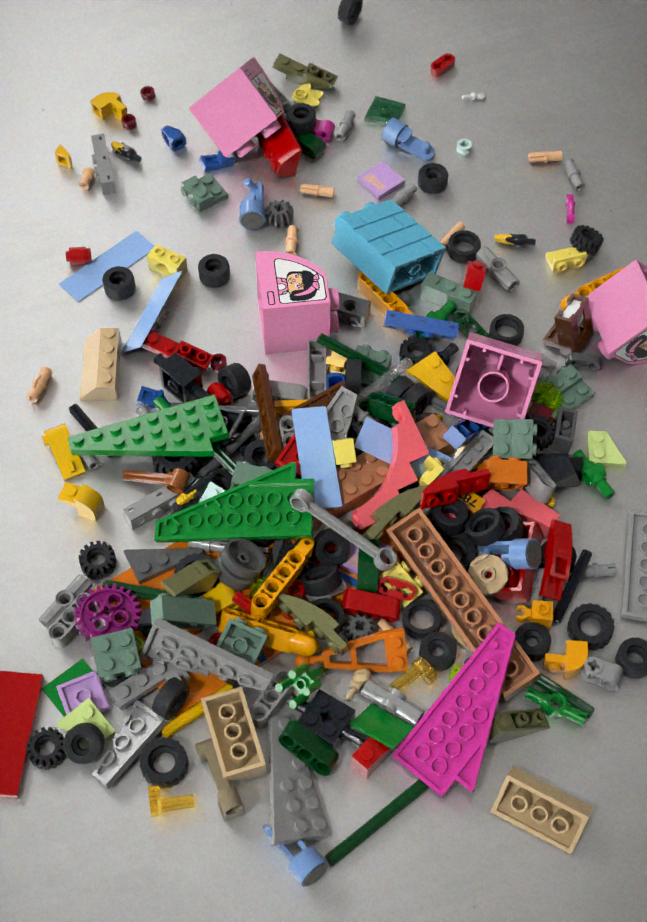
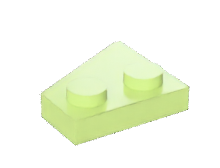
(603, 450)
(86, 713)

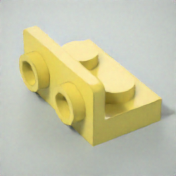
(565, 259)
(433, 469)
(402, 571)

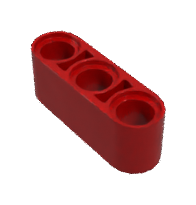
(372, 604)

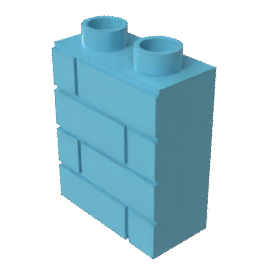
(387, 245)

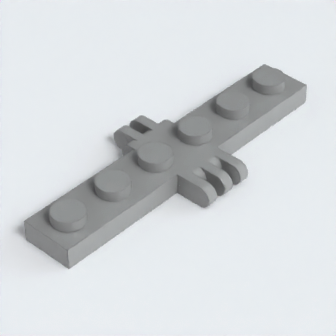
(468, 459)
(151, 677)

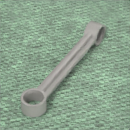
(303, 502)

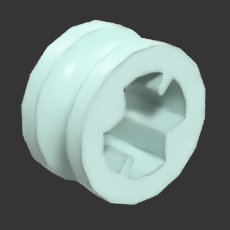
(466, 143)

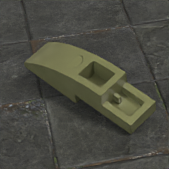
(304, 74)
(400, 505)
(309, 616)

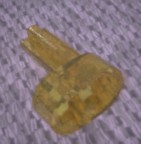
(421, 668)
(160, 805)

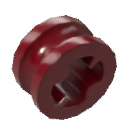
(147, 89)
(128, 118)
(218, 357)

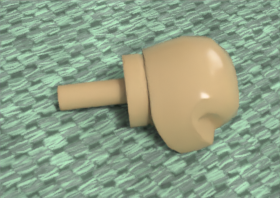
(358, 681)

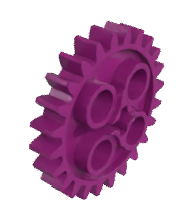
(102, 600)

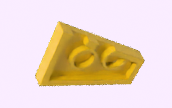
(434, 375)

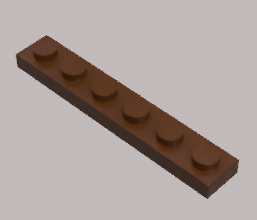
(266, 411)

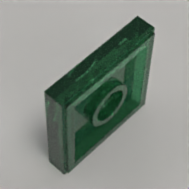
(383, 110)

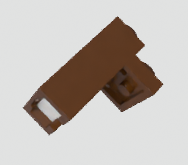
(572, 327)

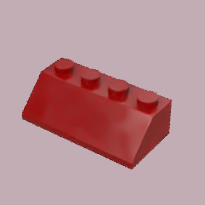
(281, 149)
(519, 580)

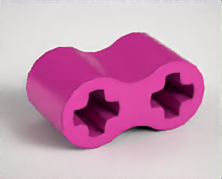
(324, 129)

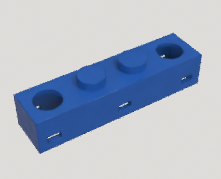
(421, 325)
(463, 433)

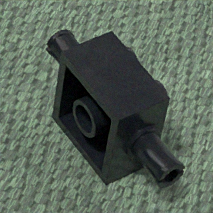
(180, 378)
(336, 717)

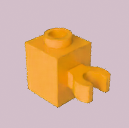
(539, 612)

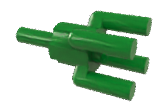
(305, 682)

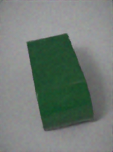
(310, 144)
(381, 406)
(367, 572)
(308, 748)

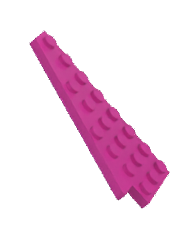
(456, 729)

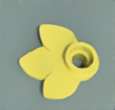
(307, 95)

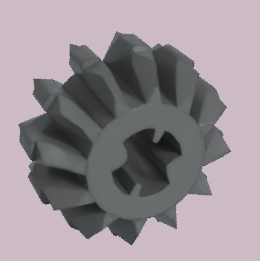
(279, 213)
(358, 623)

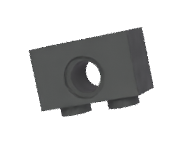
(353, 310)
(564, 430)

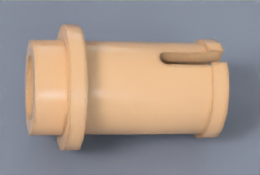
(88, 175)

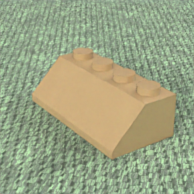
(101, 365)
(234, 735)
(541, 809)

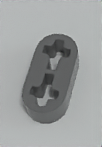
(583, 361)

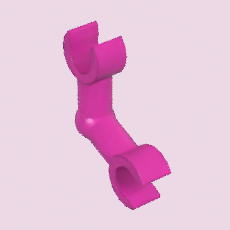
(570, 212)

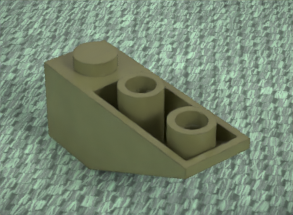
(193, 579)
(517, 723)

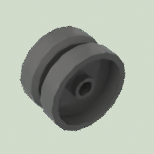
(240, 563)

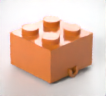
(505, 474)

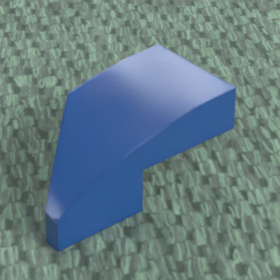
(215, 162)
(148, 395)

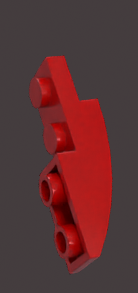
(160, 344)
(450, 486)
(558, 560)

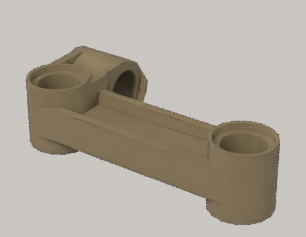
(228, 798)

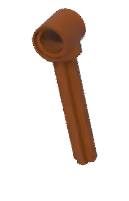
(174, 481)

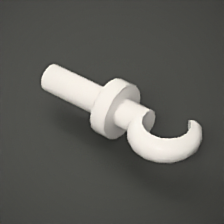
(473, 96)

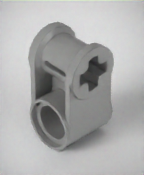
(604, 673)

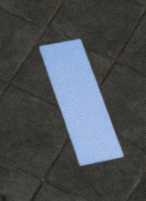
(122, 254)
(151, 312)
(378, 442)
(317, 454)

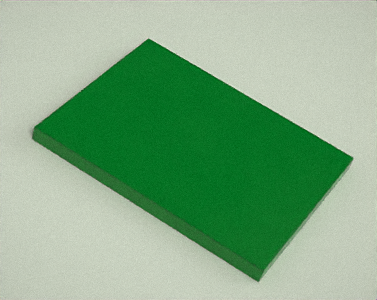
(75, 671)
(382, 726)

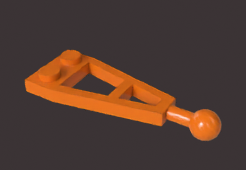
(394, 647)

